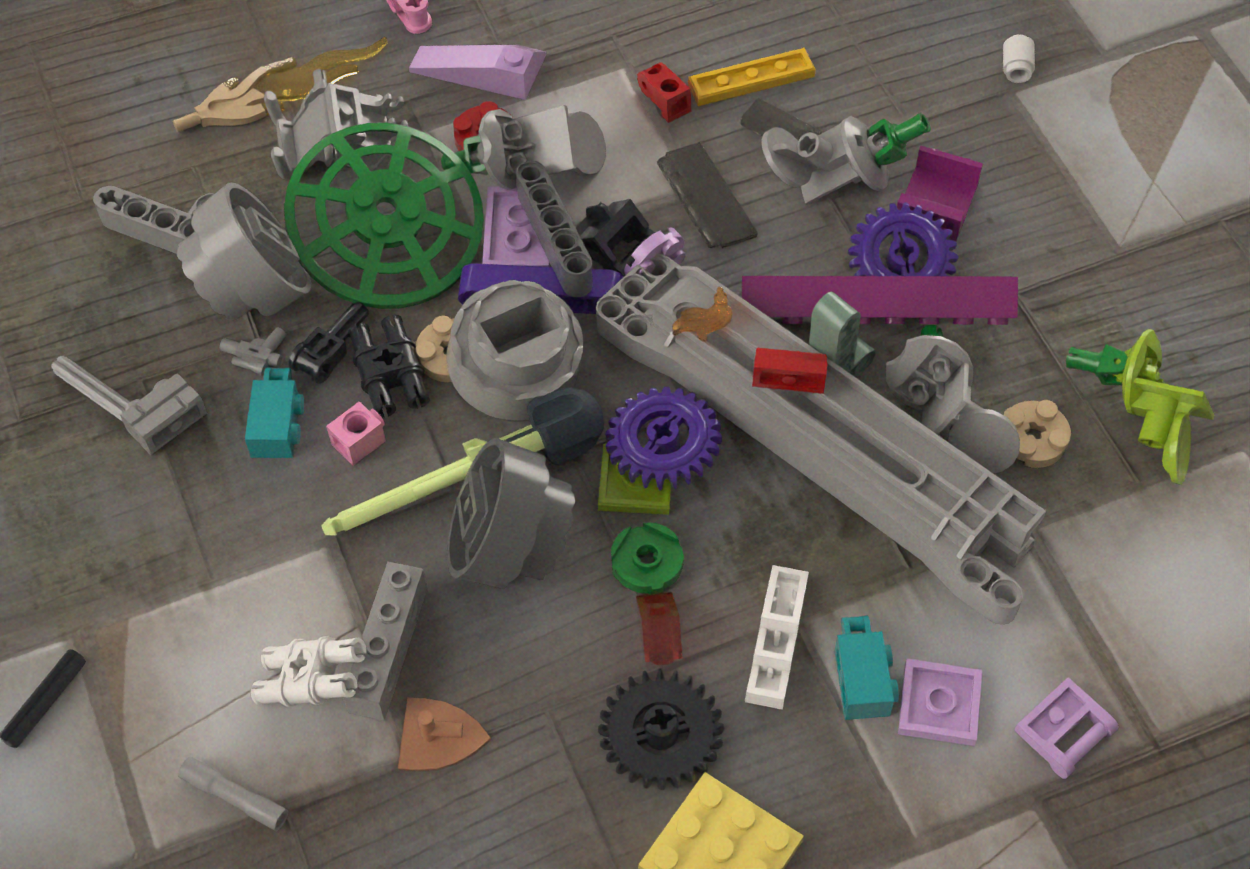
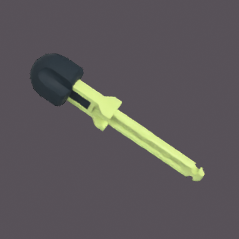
(561, 425)

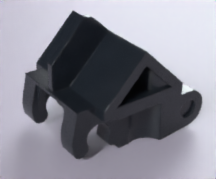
(609, 225)

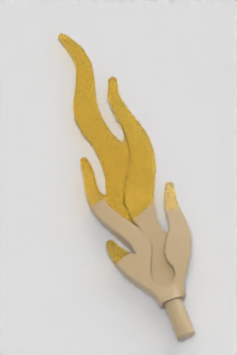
(244, 102)

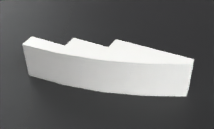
(777, 637)

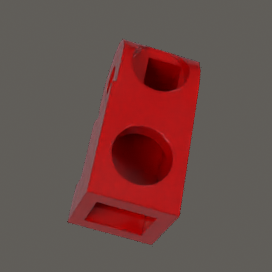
(666, 91)

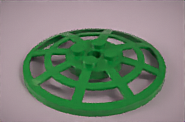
(379, 229)

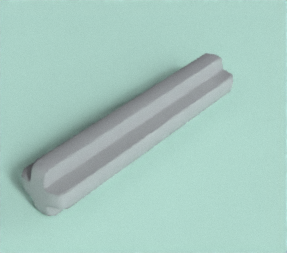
(90, 386)

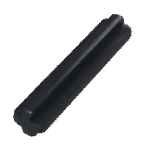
(42, 698)

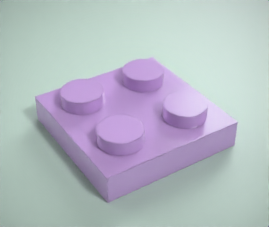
(940, 702)

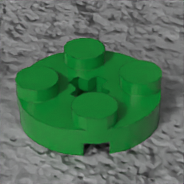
(650, 577)

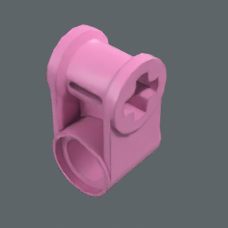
(412, 14)

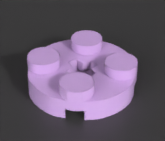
(668, 245)

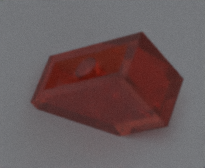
(659, 628)

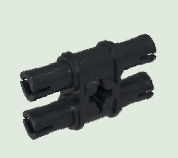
(388, 365)

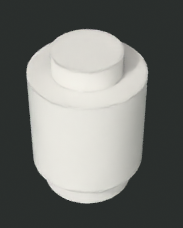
(1018, 58)

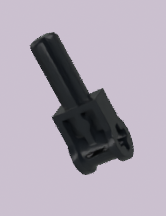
(327, 348)

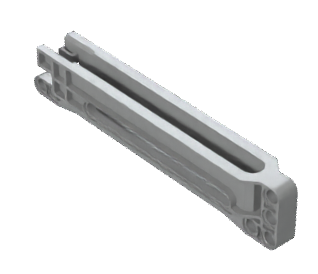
(842, 440)

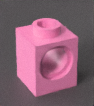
(356, 445)

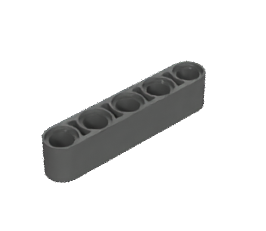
(554, 229)

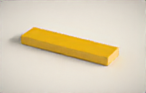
(751, 76)

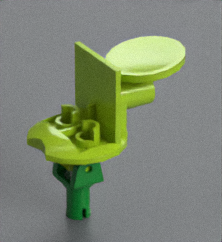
(1145, 395)

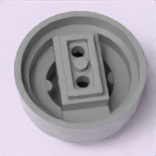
(241, 256)
(513, 348)

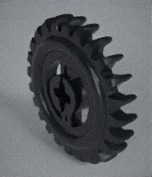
(661, 699)

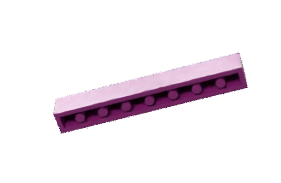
(888, 297)

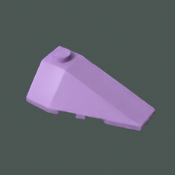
(492, 68)

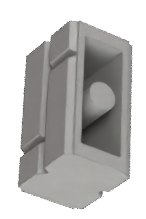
(163, 413)

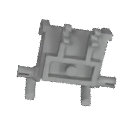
(326, 111)

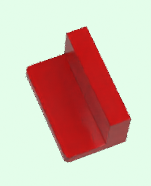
(790, 370)

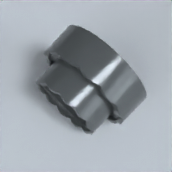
(508, 517)

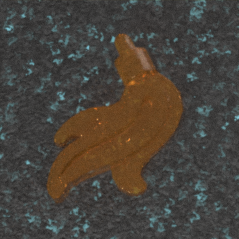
(705, 320)

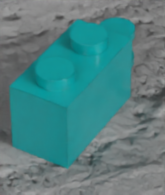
(274, 415)
(864, 670)

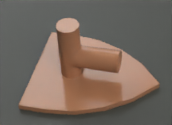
(438, 735)

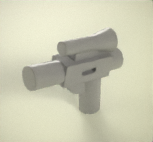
(257, 353)

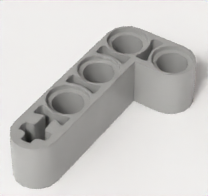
(144, 218)

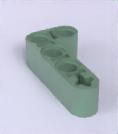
(836, 334)

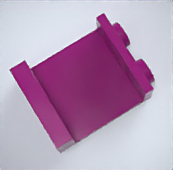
(944, 186)

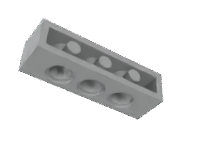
(387, 639)

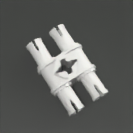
(308, 671)

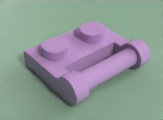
(1056, 718)

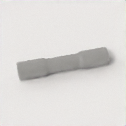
(252, 804)

